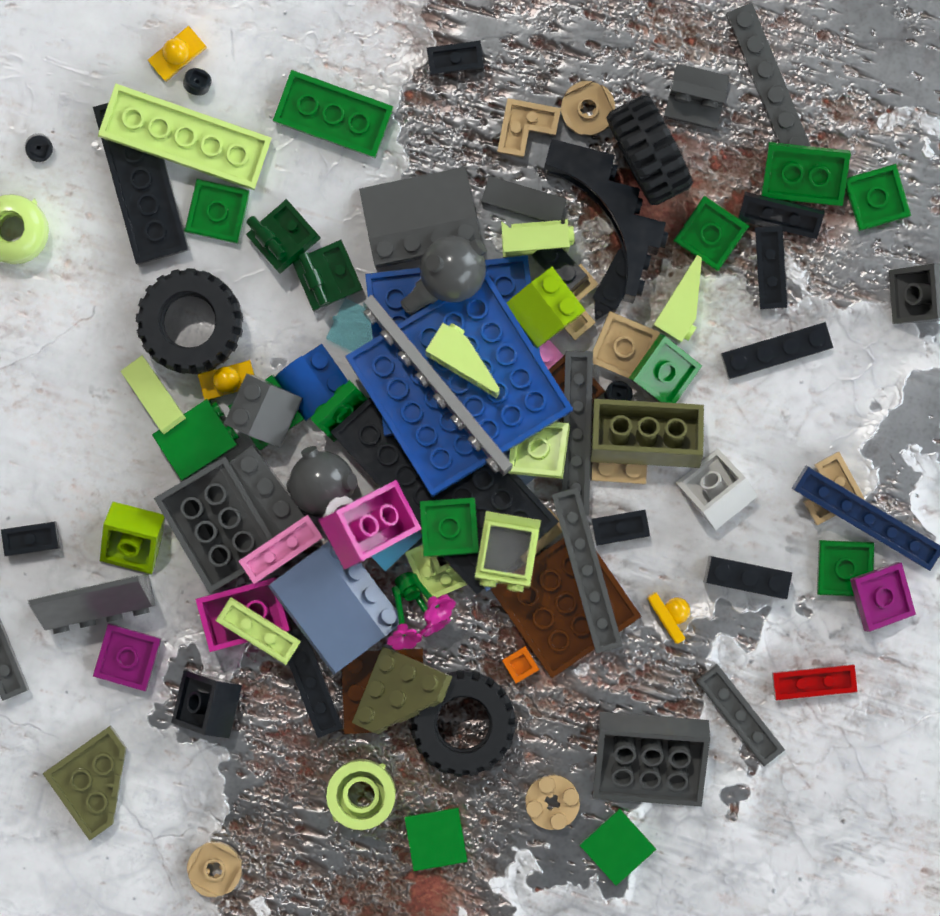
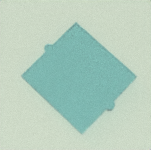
(350, 327)

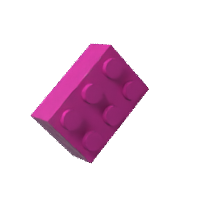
(370, 524)
(255, 597)

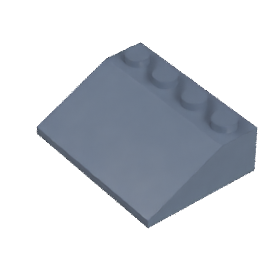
(335, 607)

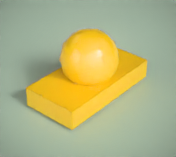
(177, 53)
(224, 380)
(672, 613)

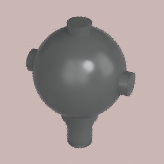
(449, 272)
(319, 479)

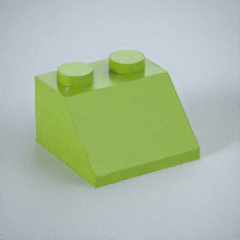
(545, 307)
(131, 537)

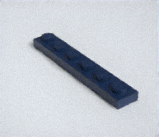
(867, 517)

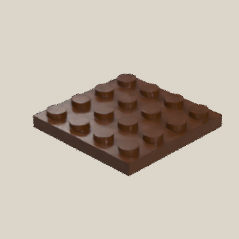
(552, 610)

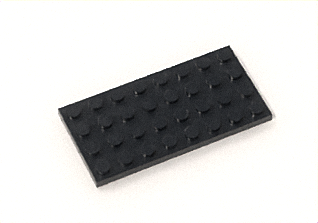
(385, 462)

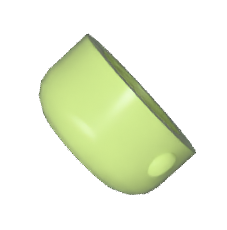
(35, 229)
(356, 816)

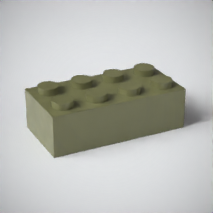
(647, 433)

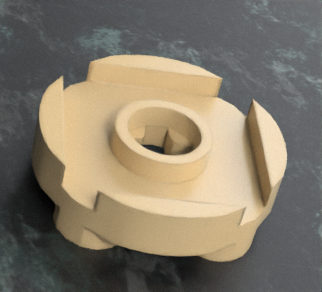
(573, 102)
(547, 787)
(218, 884)

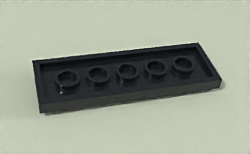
(144, 200)

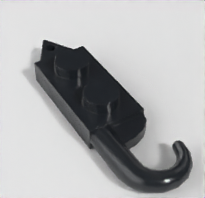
(611, 289)

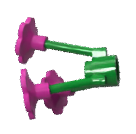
(436, 615)

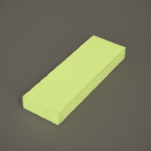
(153, 394)
(258, 630)

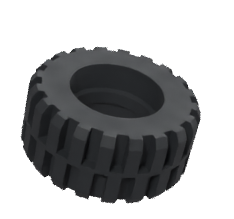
(649, 149)
(152, 317)
(486, 753)

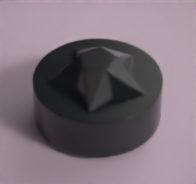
(197, 81)
(38, 147)
(618, 391)

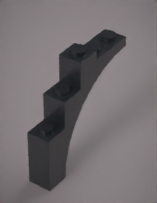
(637, 234)

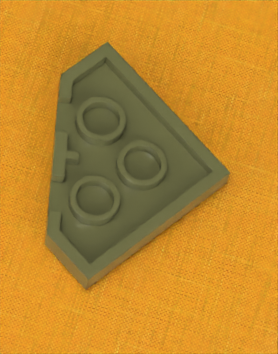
(399, 691)
(91, 781)

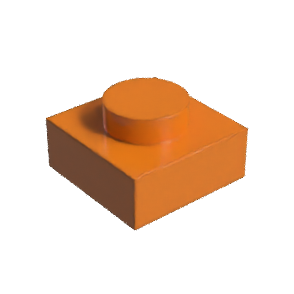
(520, 664)

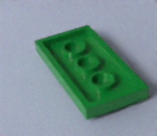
(333, 114)

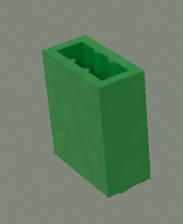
(197, 439)

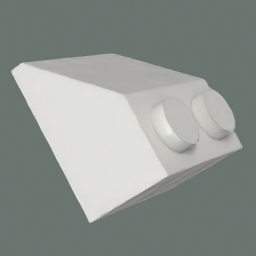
(717, 489)

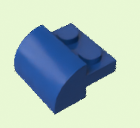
(312, 378)

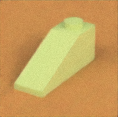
(681, 309)
(458, 355)

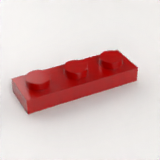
(814, 682)

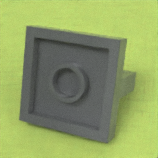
(696, 96)

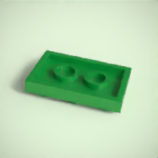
(805, 173)

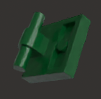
(282, 235)
(327, 275)

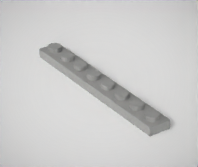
(443, 395)

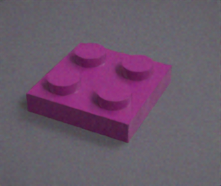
(883, 596)
(127, 657)

